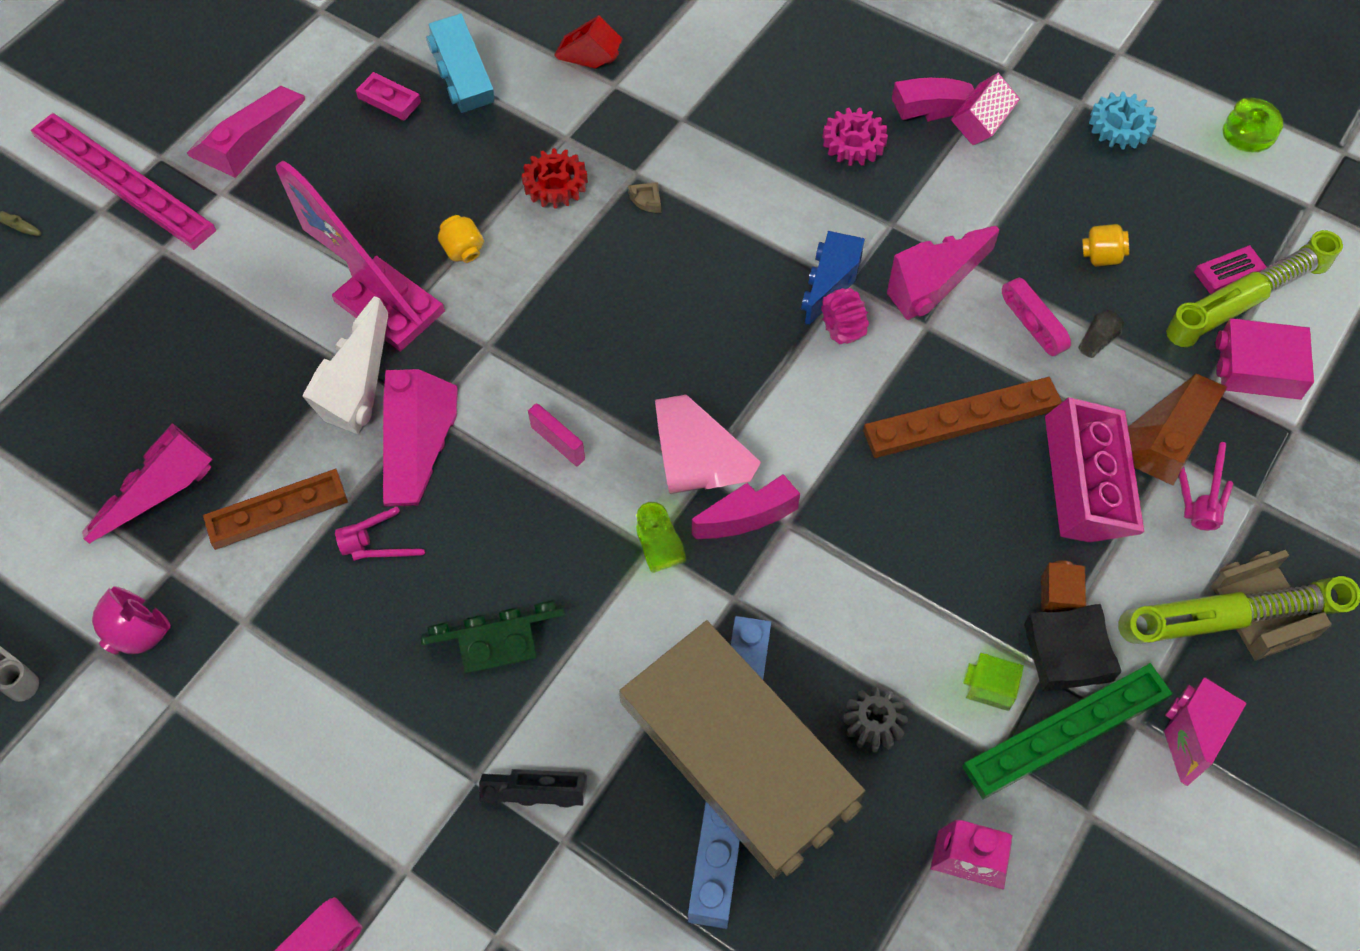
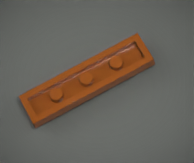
(275, 509)

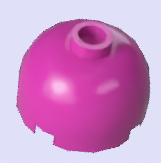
(127, 624)

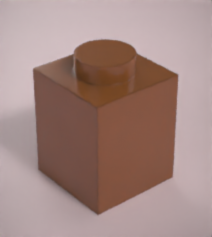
(1063, 587)

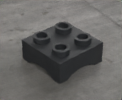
(1071, 648)

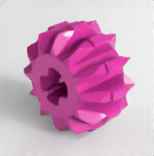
(844, 315)

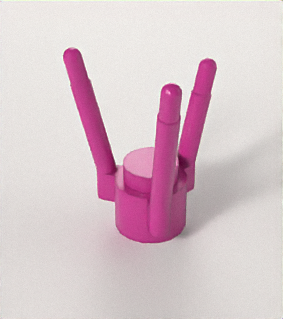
(1207, 511)
(354, 537)

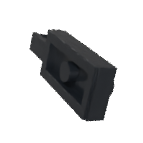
(534, 787)

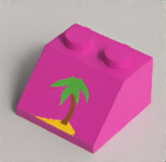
(1200, 727)

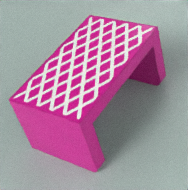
(985, 109)

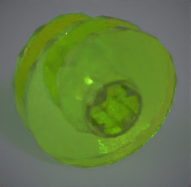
(1253, 125)

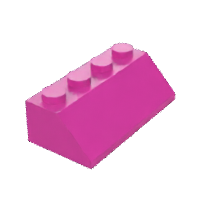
(1093, 472)

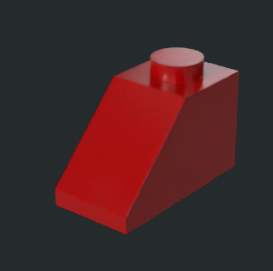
(590, 44)

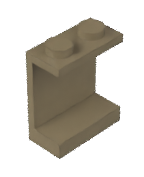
(1271, 635)

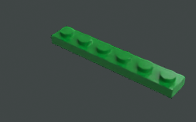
(1066, 731)

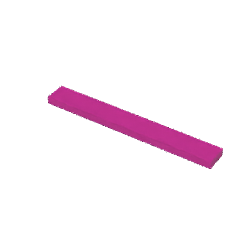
(124, 181)

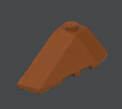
(1171, 429)

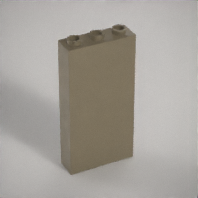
(742, 749)

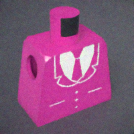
(973, 853)

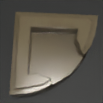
(645, 196)

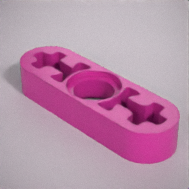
(1036, 316)

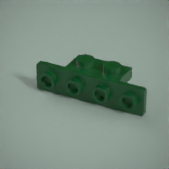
(495, 640)

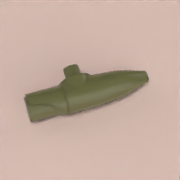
(18, 224)

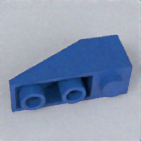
(837, 269)

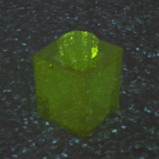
(993, 681)

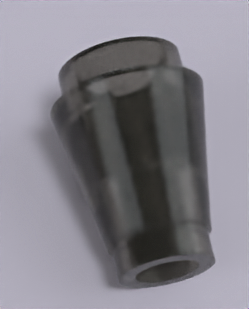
(1100, 333)

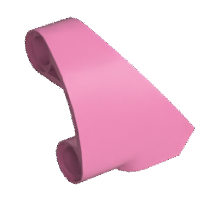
(698, 449)

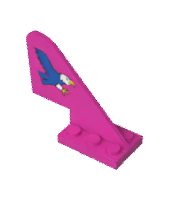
(408, 305)

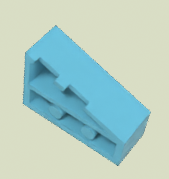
(459, 63)

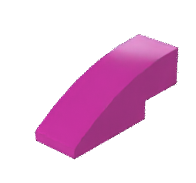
(930, 97)
(747, 510)

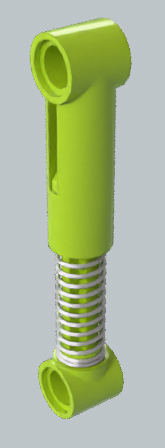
(1198, 318)
(1237, 611)

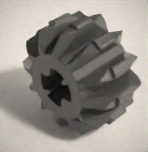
(878, 708)

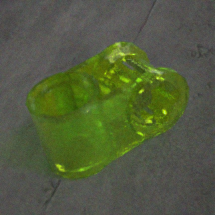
(659, 541)

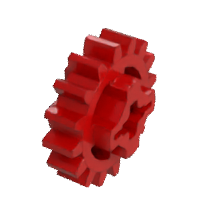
(554, 178)

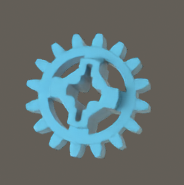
(1123, 120)

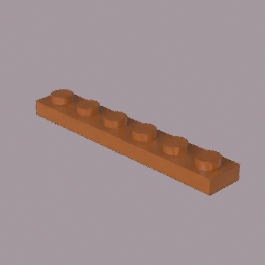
(961, 417)

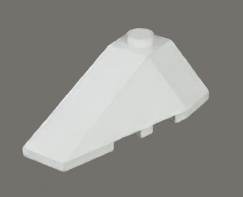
(346, 386)

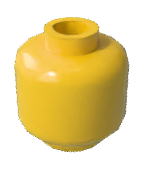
(460, 239)
(1106, 245)

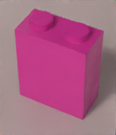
(1265, 358)

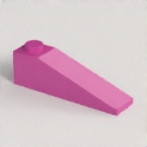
(241, 136)
(930, 271)
(415, 423)
(167, 469)

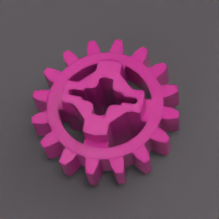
(855, 136)

